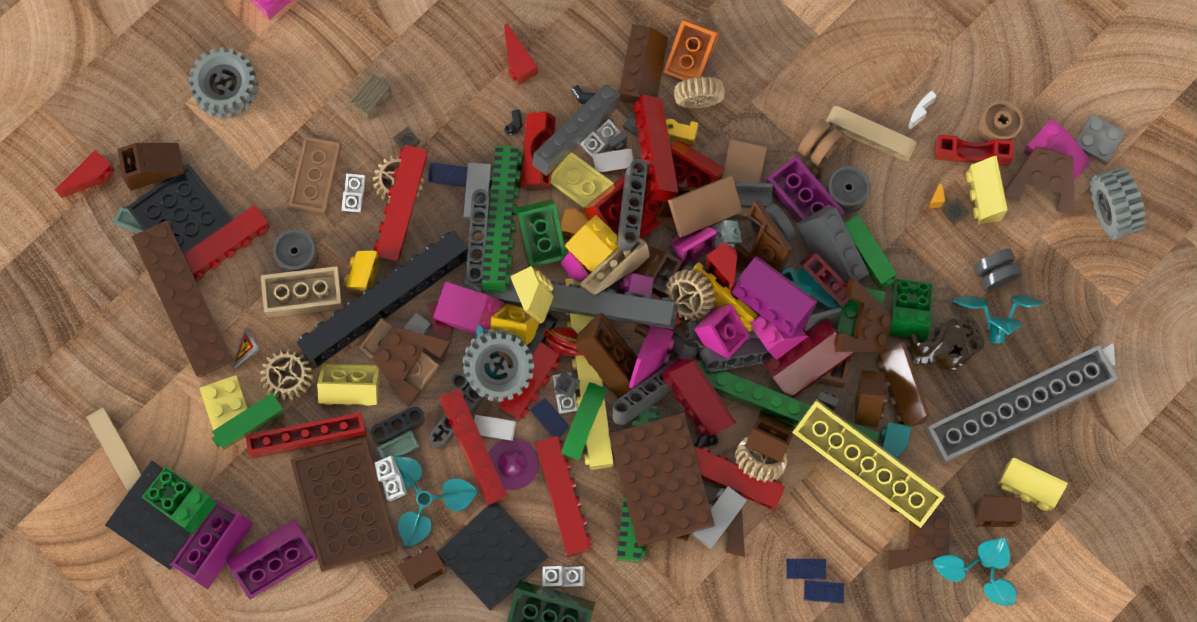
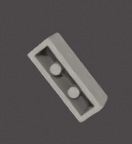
(478, 177)
(723, 513)

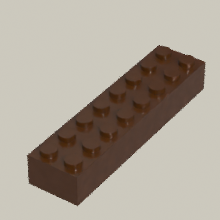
(182, 299)

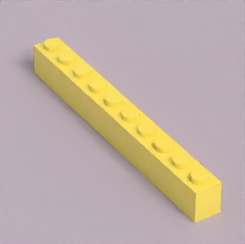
(598, 441)

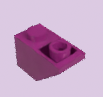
(635, 284)

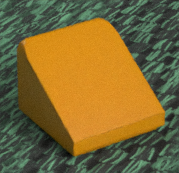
(938, 198)

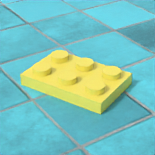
(579, 180)
(223, 400)

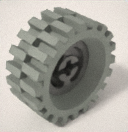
(217, 69)
(1117, 203)
(516, 373)

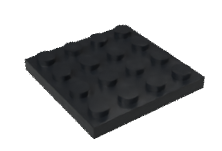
(185, 205)
(145, 525)
(492, 555)

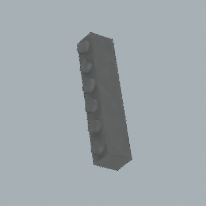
(576, 130)

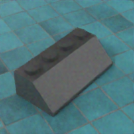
(830, 239)

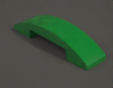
(583, 421)

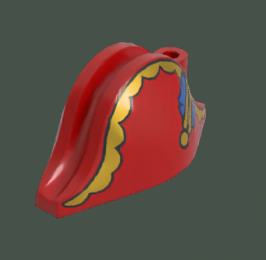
(562, 340)

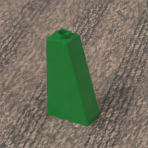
(874, 259)
(248, 422)

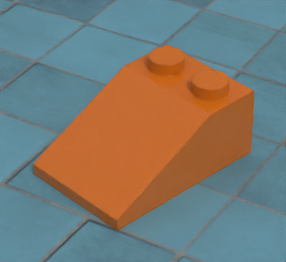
(691, 50)

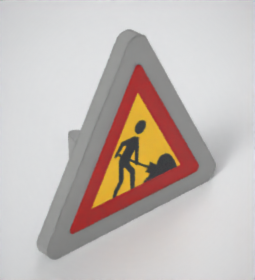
(247, 347)

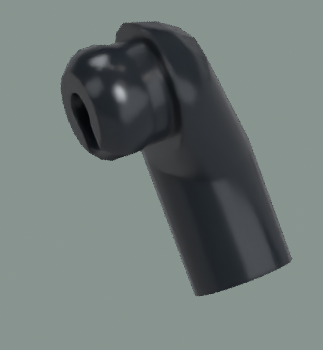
(582, 97)
(515, 125)
(705, 440)

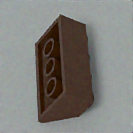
(642, 63)
(607, 354)
(903, 386)

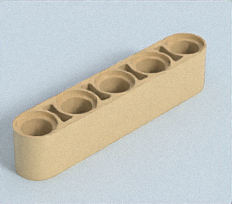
(871, 133)
(114, 447)

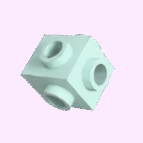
(727, 232)

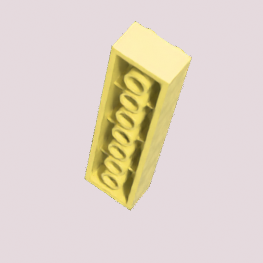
(868, 463)

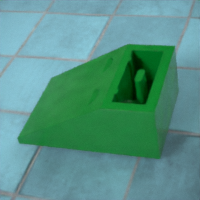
(911, 309)
(179, 500)

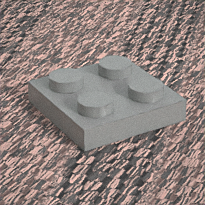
(1099, 139)

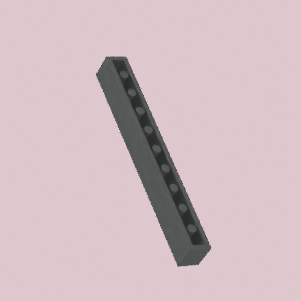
(614, 306)

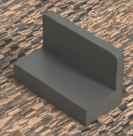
(753, 191)

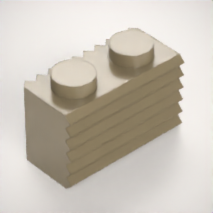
(371, 96)

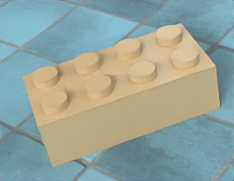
(302, 292)

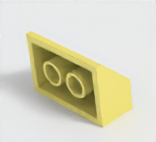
(987, 191)
(533, 292)
(348, 384)
(1031, 484)

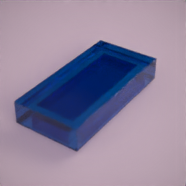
(448, 174)
(550, 418)
(806, 569)
(824, 592)

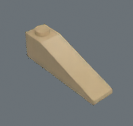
(616, 267)

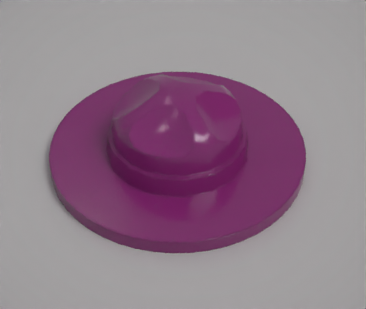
(514, 462)

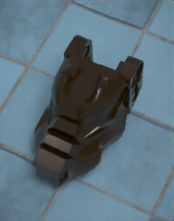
(947, 338)

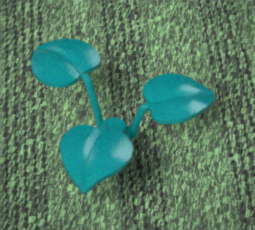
(999, 325)
(457, 495)
(991, 554)

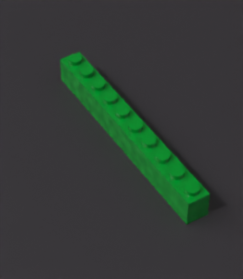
(765, 399)

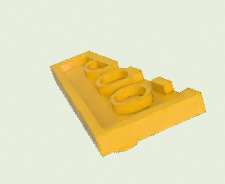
(724, 297)

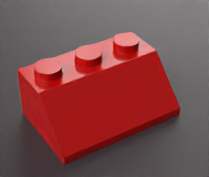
(692, 167)
(723, 265)

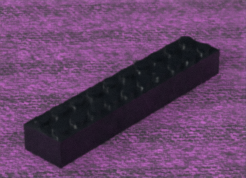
(383, 299)

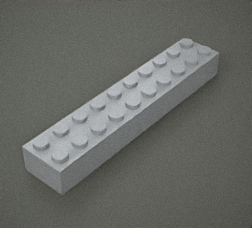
(1021, 405)

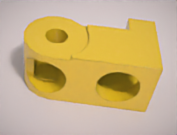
(681, 131)

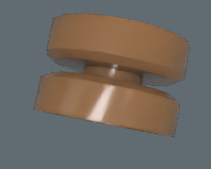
(1000, 121)
(820, 142)

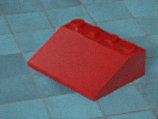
(608, 208)

